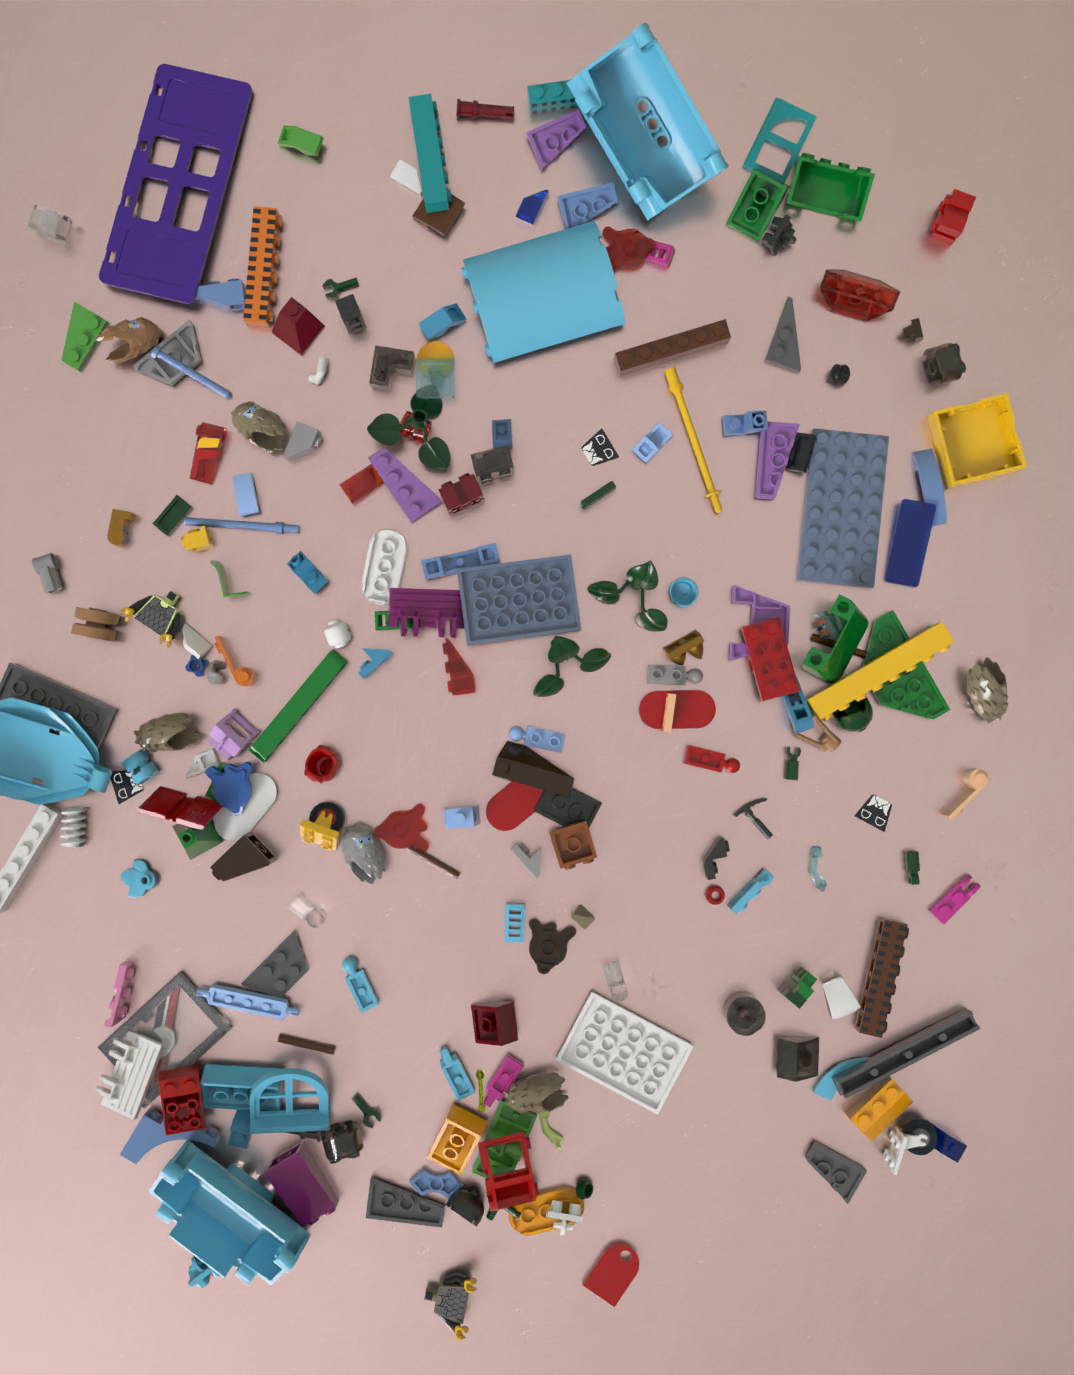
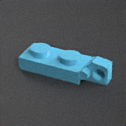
(750, 891)
(455, 1074)

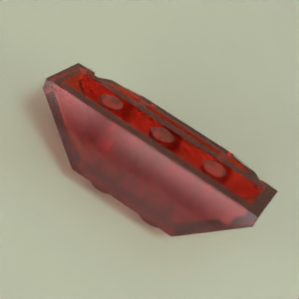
(857, 294)

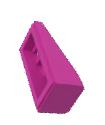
(659, 260)

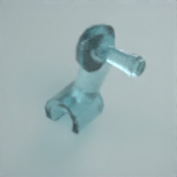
(815, 853)

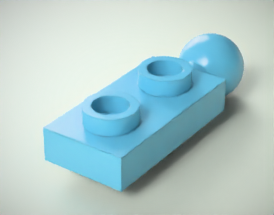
(359, 985)

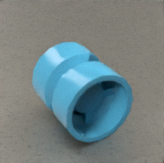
(140, 767)

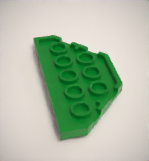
(914, 690)

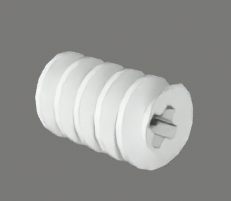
(73, 827)

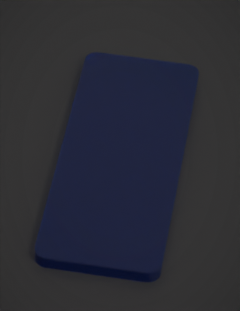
(910, 542)

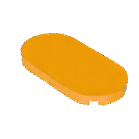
(533, 1216)

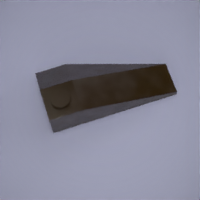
(526, 767)

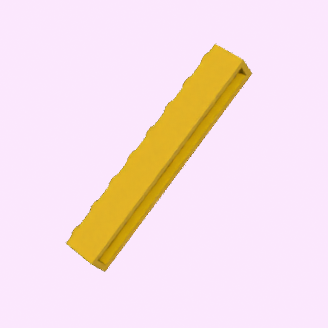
(880, 670)

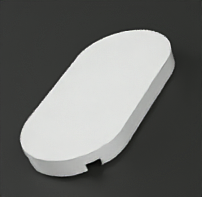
(384, 565)
(263, 797)

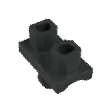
(782, 236)

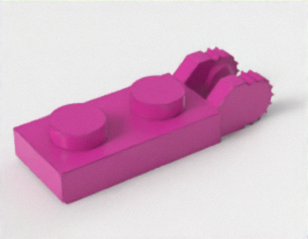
(953, 899)

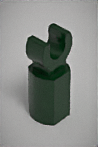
(792, 764)
(912, 866)

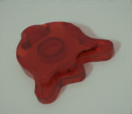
(627, 247)
(403, 829)

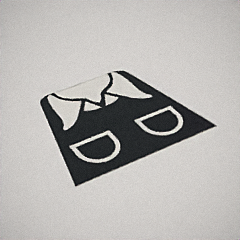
(599, 449)
(124, 785)
(875, 812)

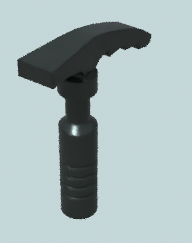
(756, 821)

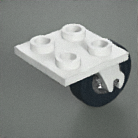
(916, 1136)

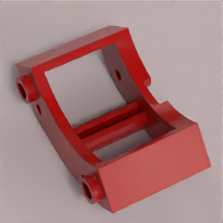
(520, 1182)

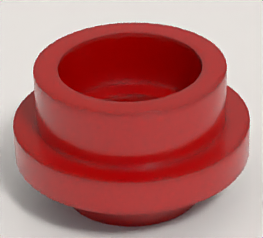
(721, 895)

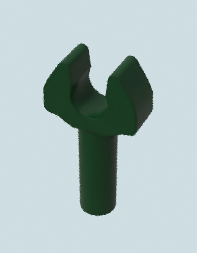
(338, 287)
(367, 1111)

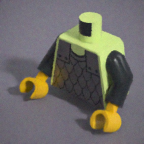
(158, 615)

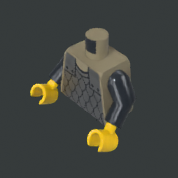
(452, 1301)

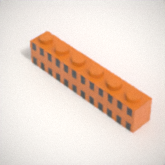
(261, 266)

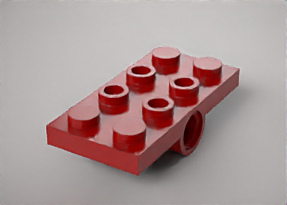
(770, 659)

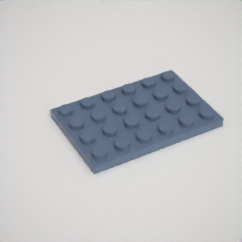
(519, 599)

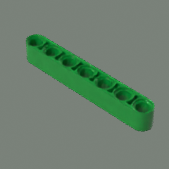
(298, 705)

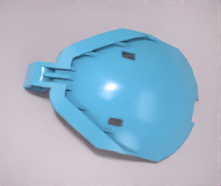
(29, 751)

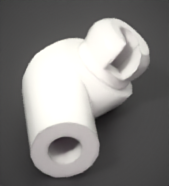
(321, 371)

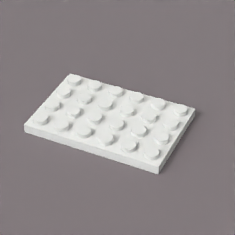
(624, 1052)

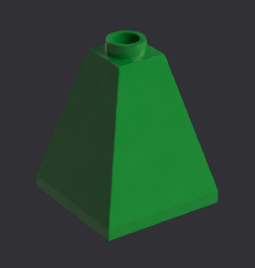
(196, 840)

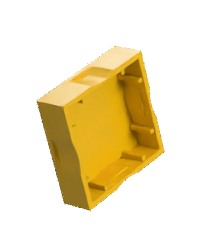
(976, 441)

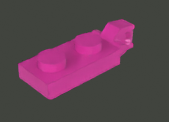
(502, 1079)

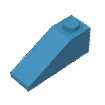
(798, 711)

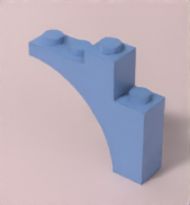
(151, 1133)

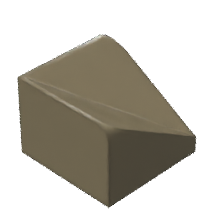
(582, 916)

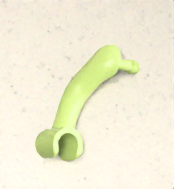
(555, 1138)

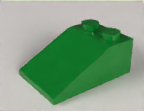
(757, 204)

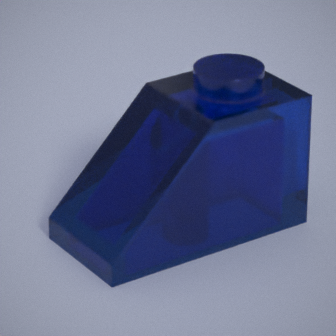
(949, 1144)

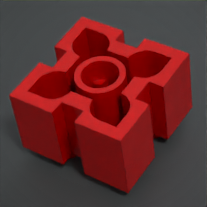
(952, 216)

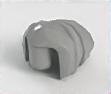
(212, 676)

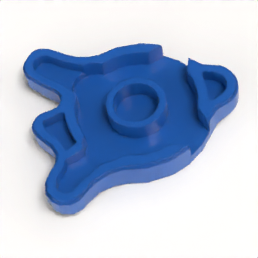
(232, 787)

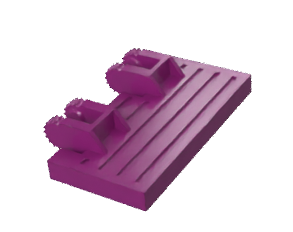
(424, 608)

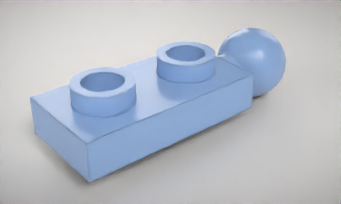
(538, 738)

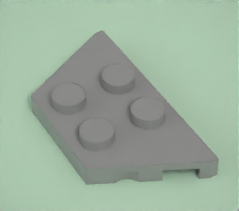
(181, 346)

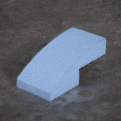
(652, 442)
(245, 494)

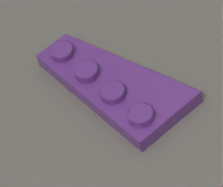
(773, 456)
(406, 488)

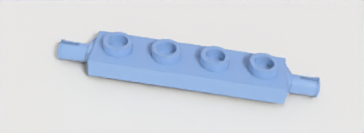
(247, 1001)

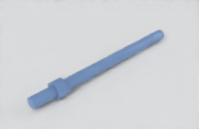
(278, 527)

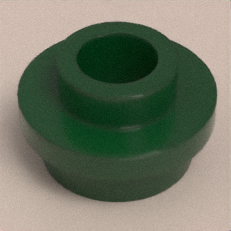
(584, 1189)

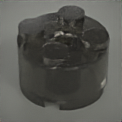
(943, 364)
(750, 1022)
(342, 1141)

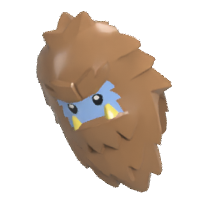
(138, 334)

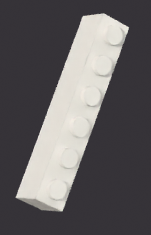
(27, 852)

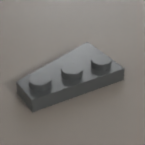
(837, 1170)

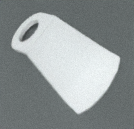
(840, 998)

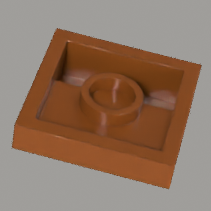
(573, 845)

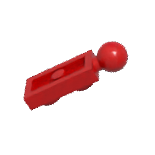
(710, 760)

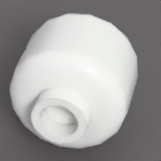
(337, 633)

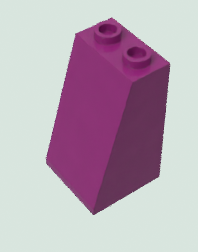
(302, 1184)

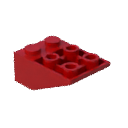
(181, 1099)

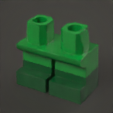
(800, 988)

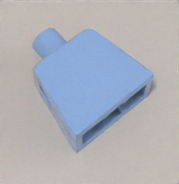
(461, 816)

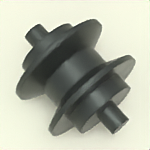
(840, 374)

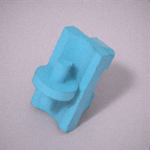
(199, 1273)

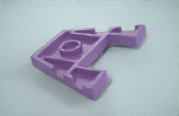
(762, 610)

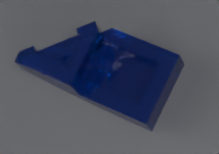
(531, 206)

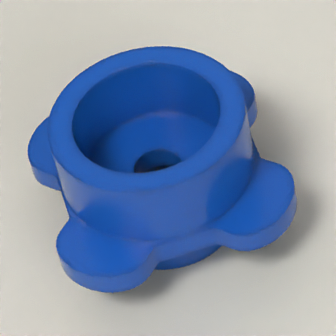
(197, 670)

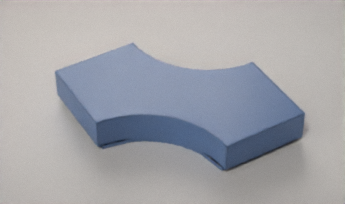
(429, 1182)

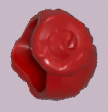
(322, 764)

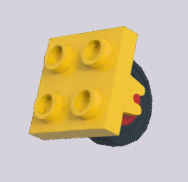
(323, 826)

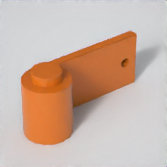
(243, 676)

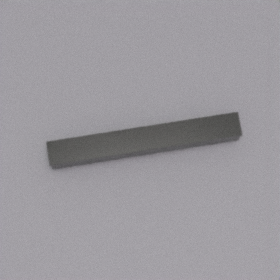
(905, 1053)

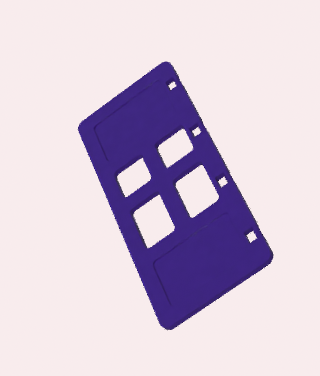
(157, 255)

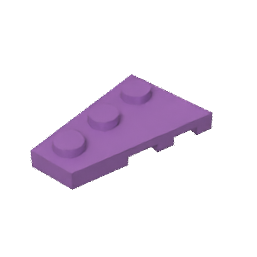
(555, 136)

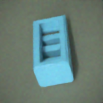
(517, 907)

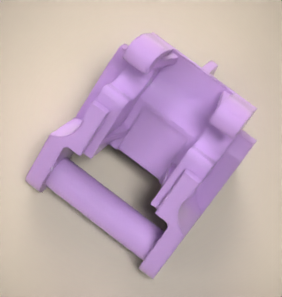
(227, 740)

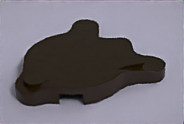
(548, 945)

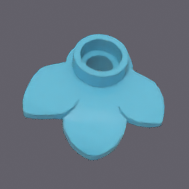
(137, 879)

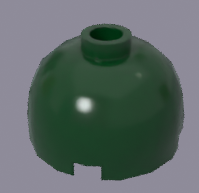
(855, 717)

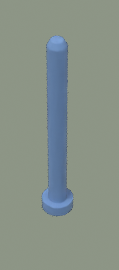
(189, 371)

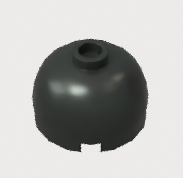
(467, 1205)

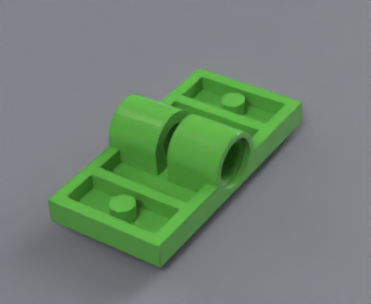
(505, 1123)

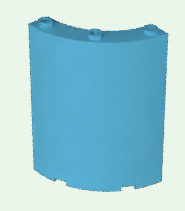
(544, 291)

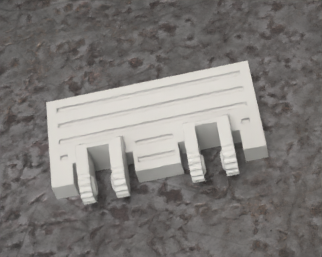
(134, 1073)

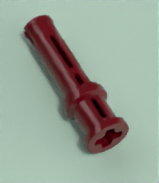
(475, 109)

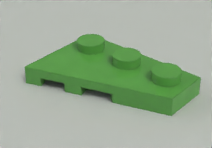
(81, 336)

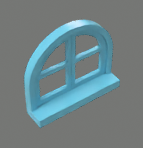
(289, 1119)

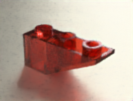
(461, 676)

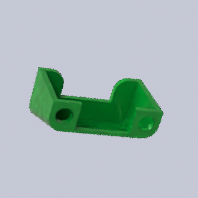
(830, 187)
(833, 666)

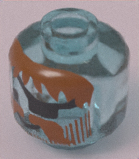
(828, 625)

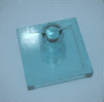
(435, 378)

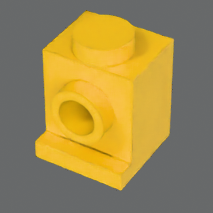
(197, 539)

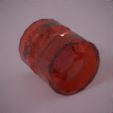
(416, 434)

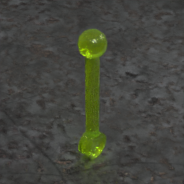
(480, 1076)

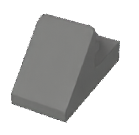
(532, 862)

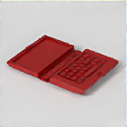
(180, 809)

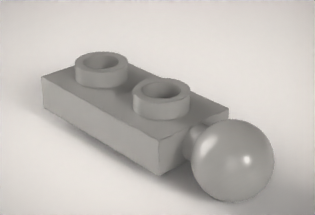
(672, 675)

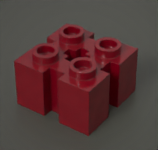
(461, 494)

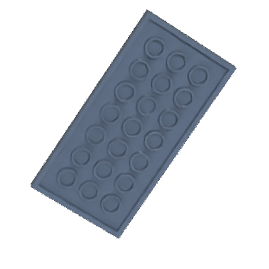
(843, 508)

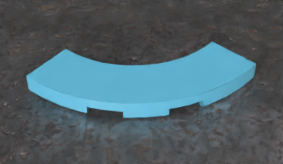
(825, 1086)

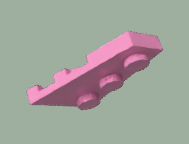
(121, 986)

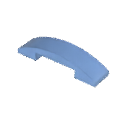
(931, 483)
(449, 564)

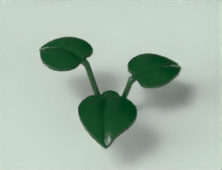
(386, 431)
(639, 577)
(562, 650)

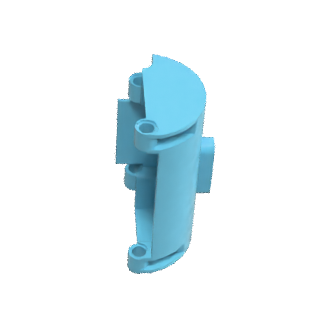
(610, 102)
(226, 1217)

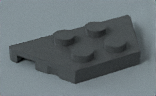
(279, 969)

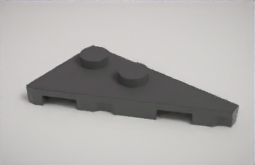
(784, 344)

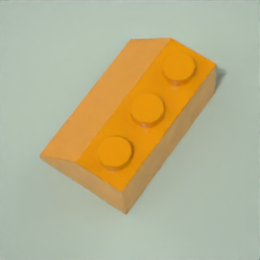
(878, 1108)

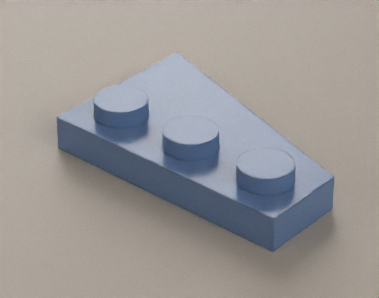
(586, 204)

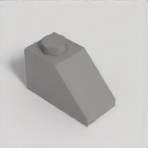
(302, 441)

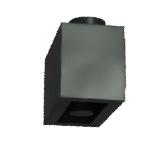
(350, 313)

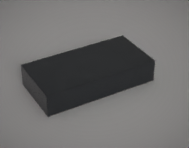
(801, 452)

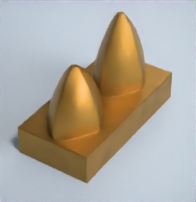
(691, 642)

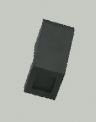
(717, 850)

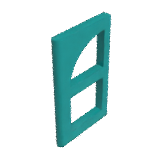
(779, 112)

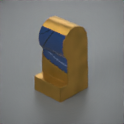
(119, 526)

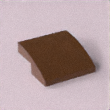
(441, 220)

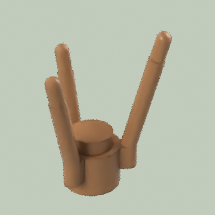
(829, 739)

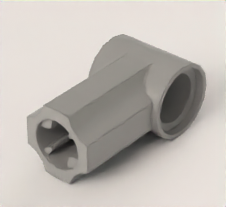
(46, 568)

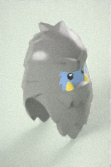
(363, 853)

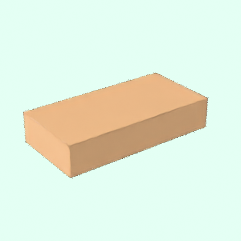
(669, 712)

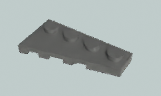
(401, 1206)

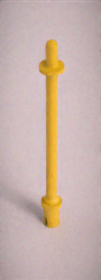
(676, 388)

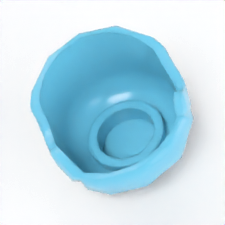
(684, 591)

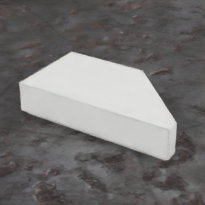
(407, 176)
(194, 642)
(202, 762)

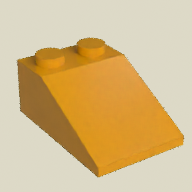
(457, 1139)

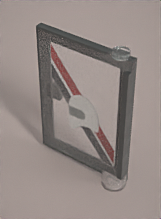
(179, 1022)

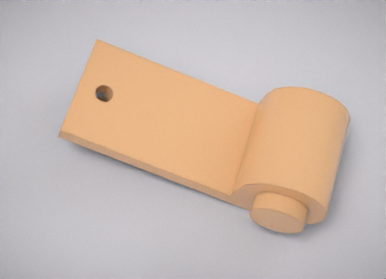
(975, 780)

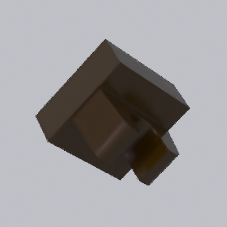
(914, 330)

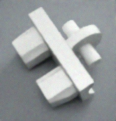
(555, 1212)

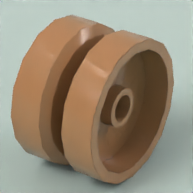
(95, 623)

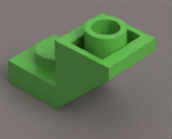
(301, 139)

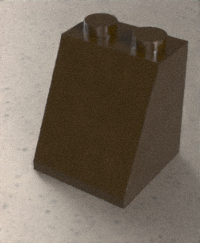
(243, 857)

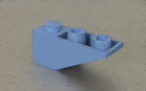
(226, 295)

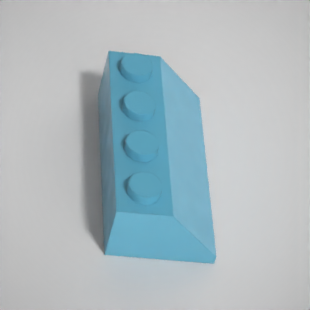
(231, 1087)

